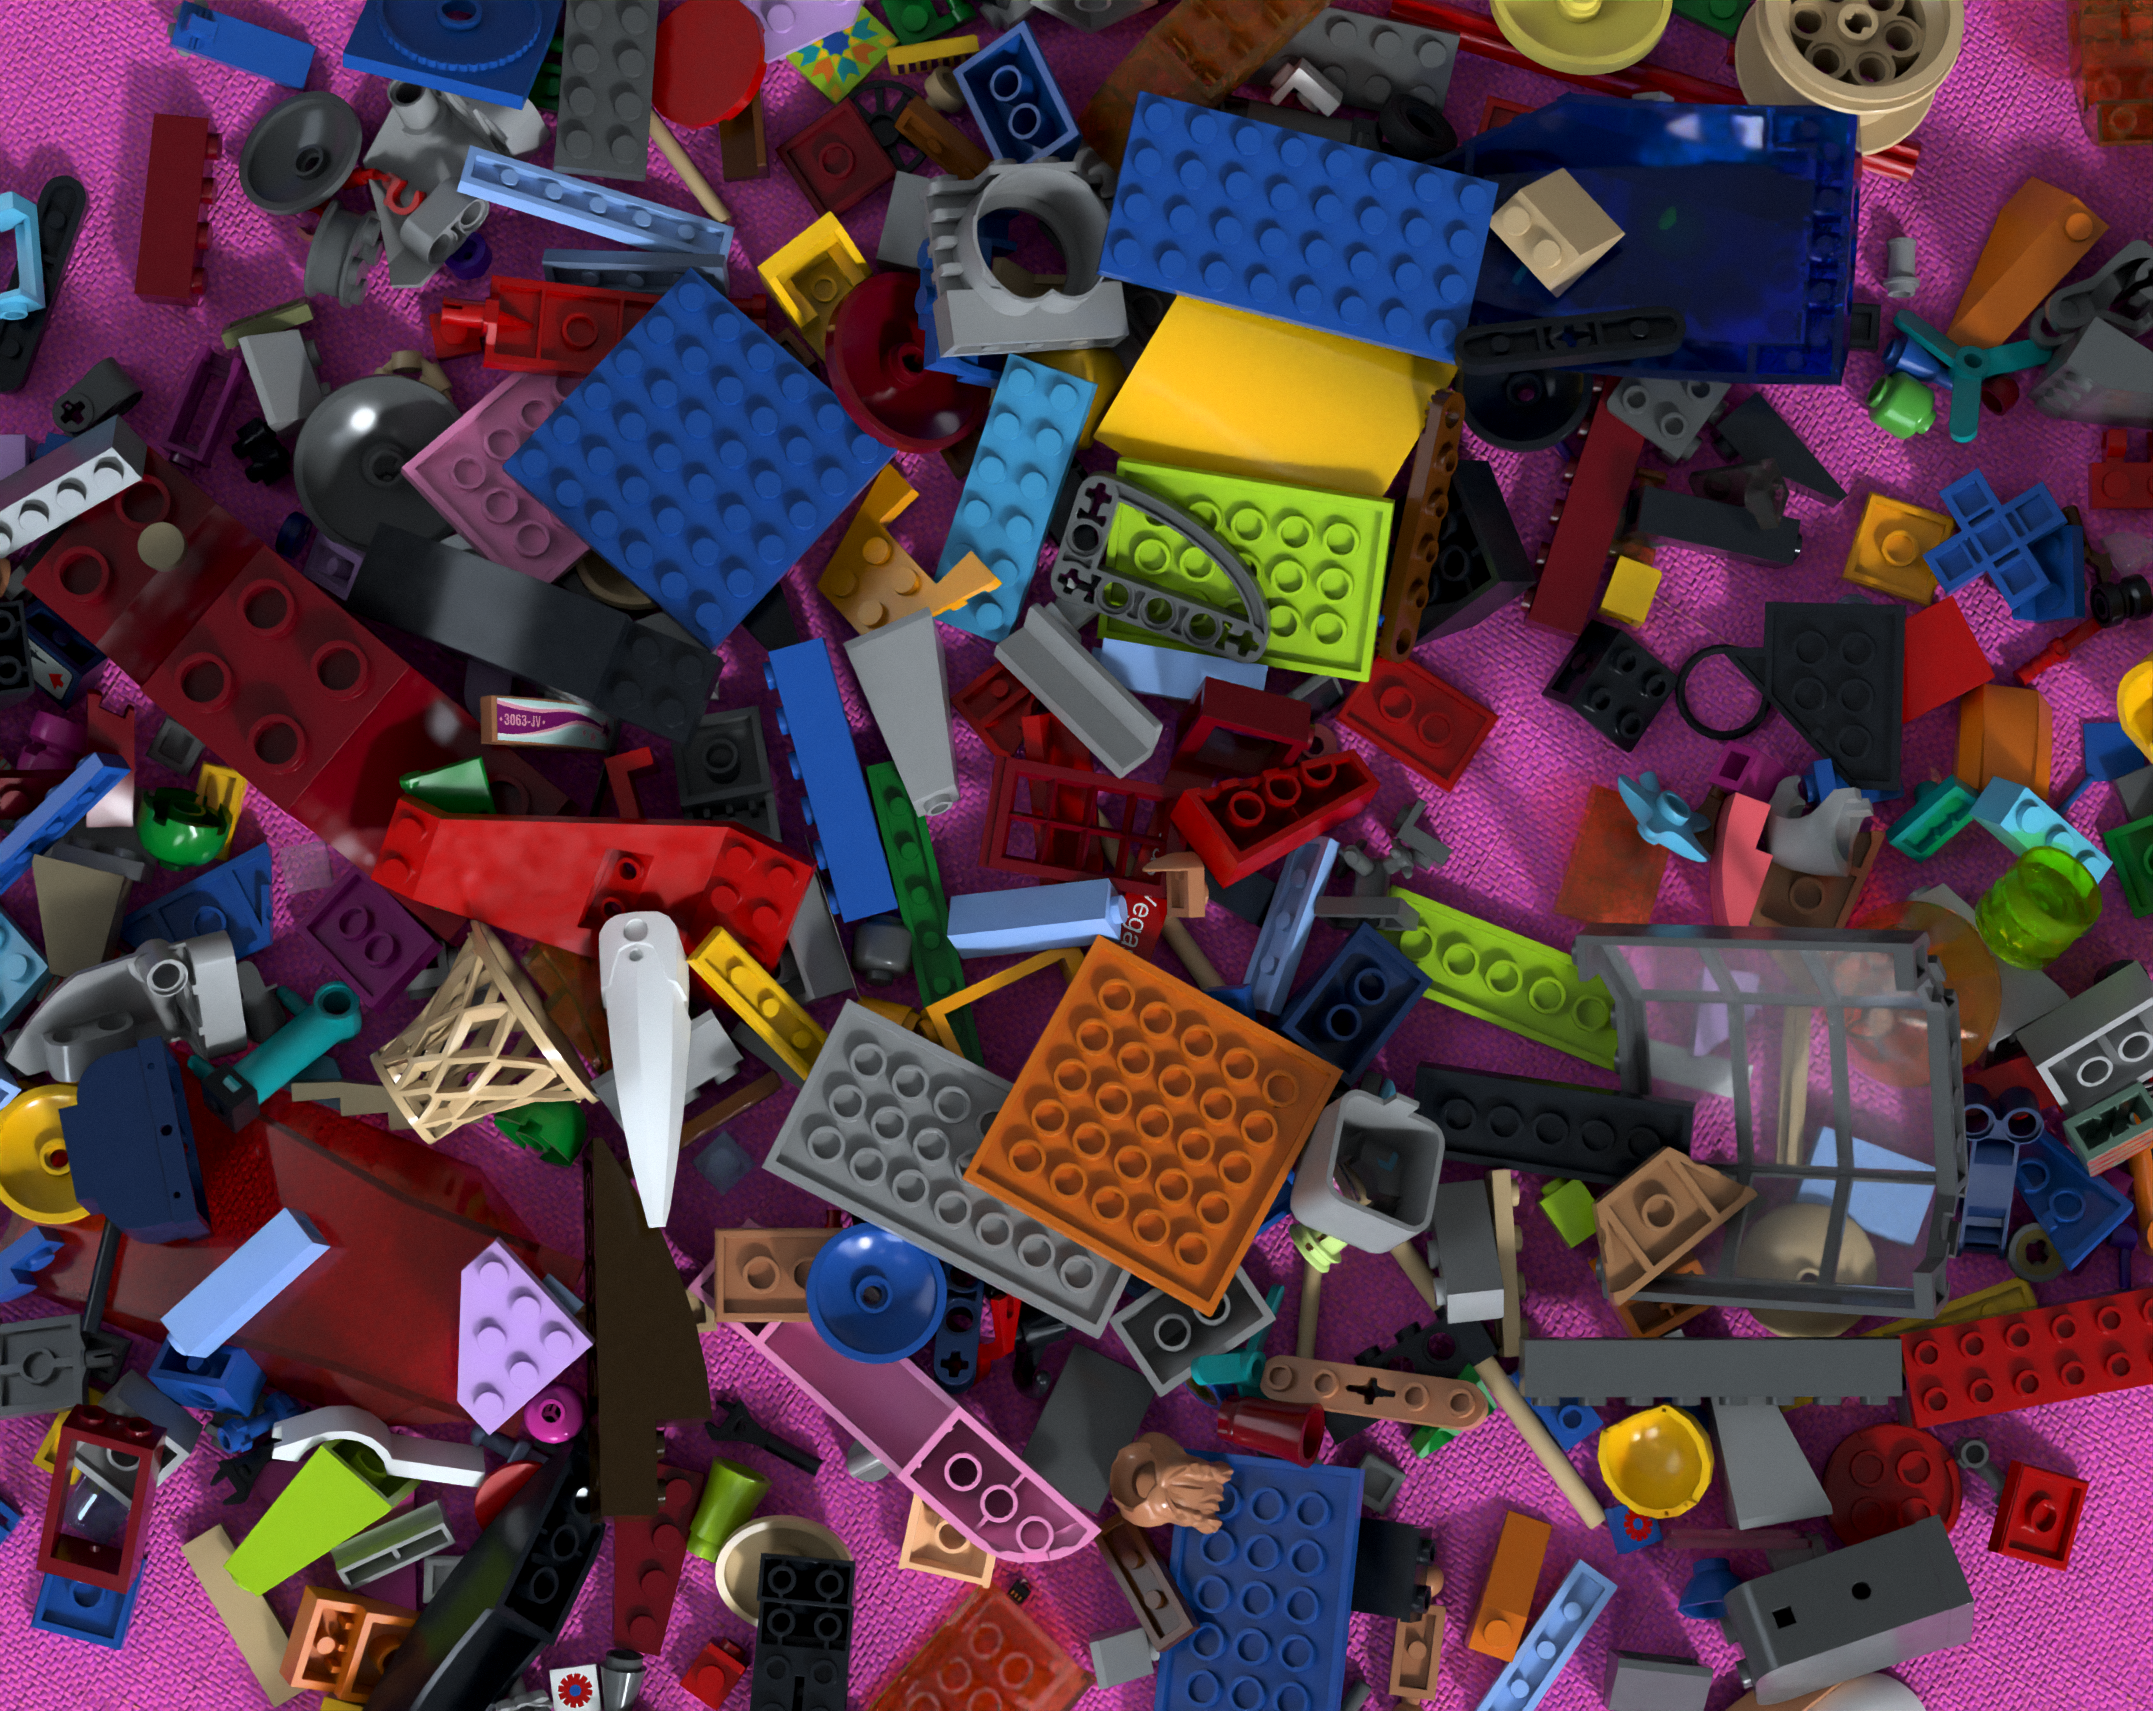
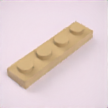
(1502, 1196)

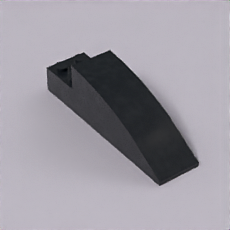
(535, 633)

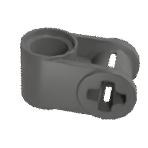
(97, 396)

